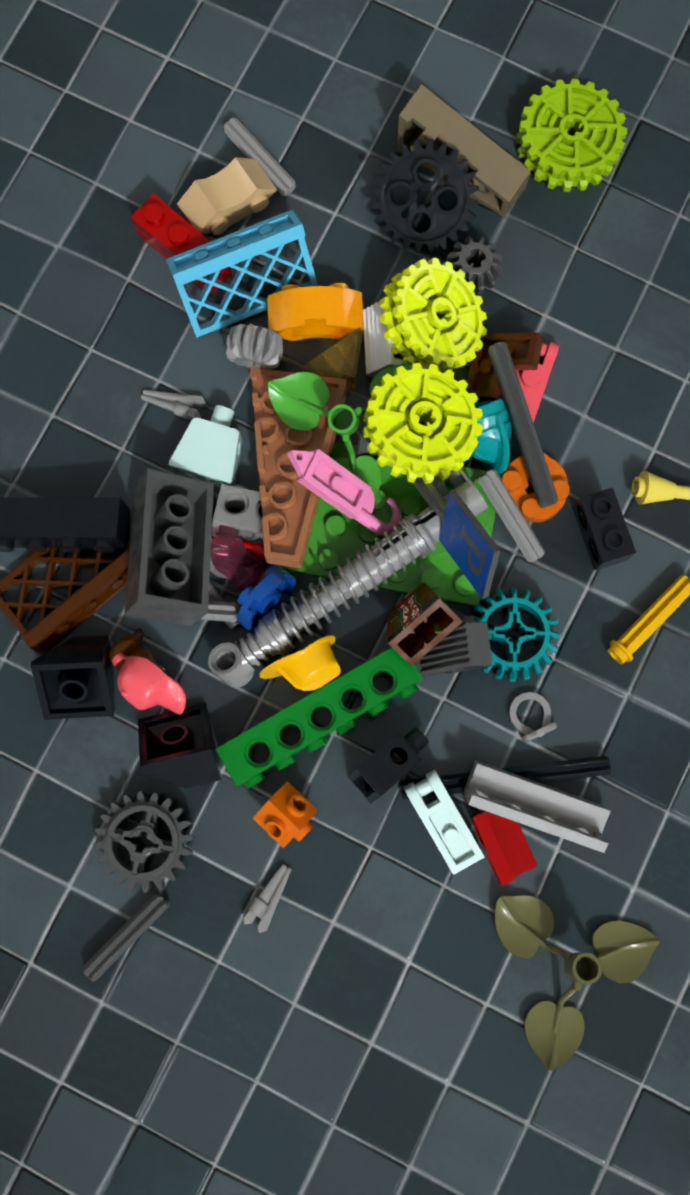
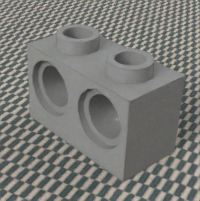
(244, 524)

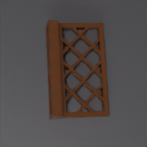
(77, 606)

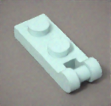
(444, 823)

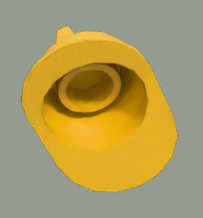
(307, 668)

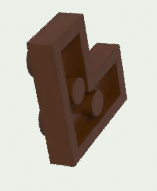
(525, 354)

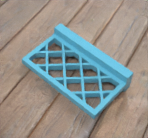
(229, 252)

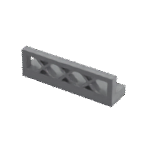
(537, 805)

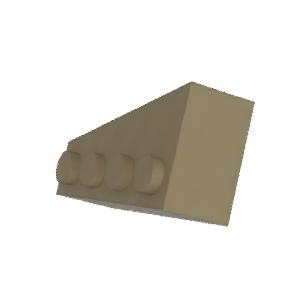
(497, 173)

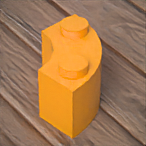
(315, 312)

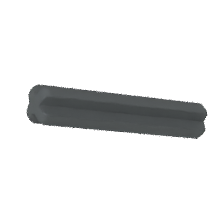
(125, 937)

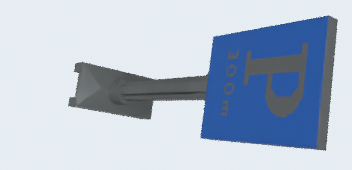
(460, 530)

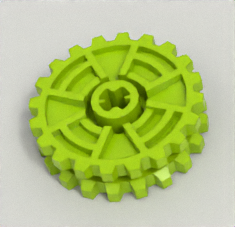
(571, 135)

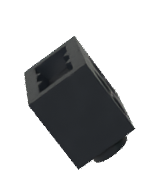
(603, 529)

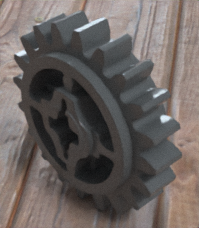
(149, 825)

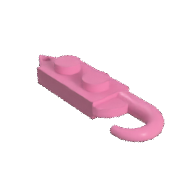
(341, 489)

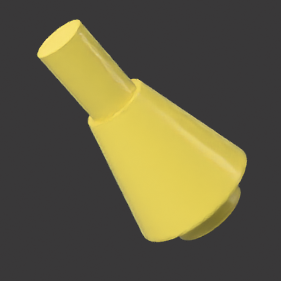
(652, 488)

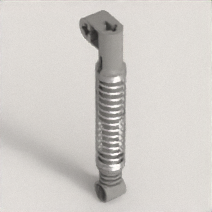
(274, 635)

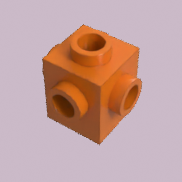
(286, 815)

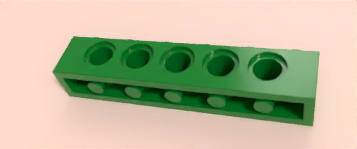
(237, 752)

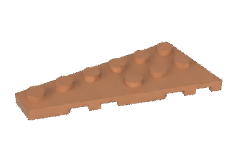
(287, 504)

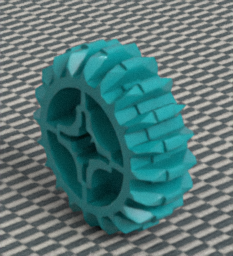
(528, 634)

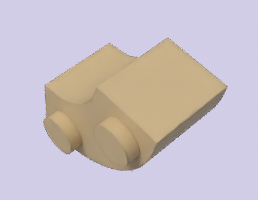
(227, 196)

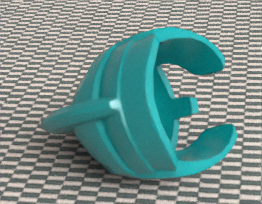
(493, 443)

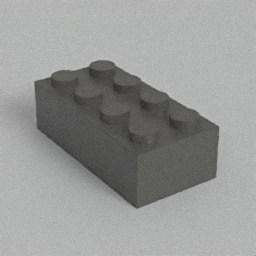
(170, 548)

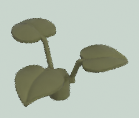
(622, 957)

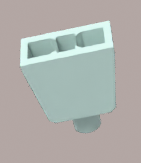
(209, 449)

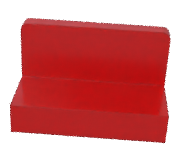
(503, 846)

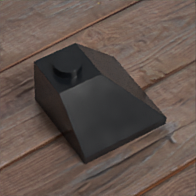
(76, 679)
(179, 747)

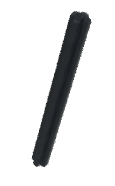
(538, 772)

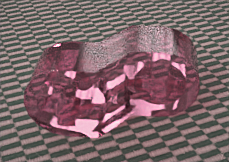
(236, 562)

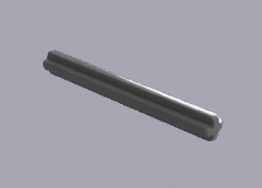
(523, 425)

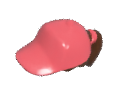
(142, 678)

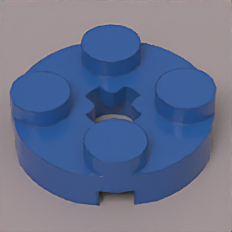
(265, 596)

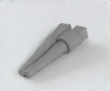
(179, 404)
(267, 900)

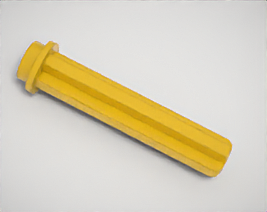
(650, 620)

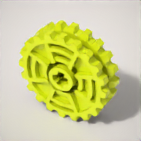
(433, 316)
(426, 397)

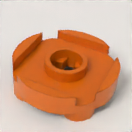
(516, 482)

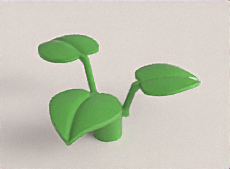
(301, 401)

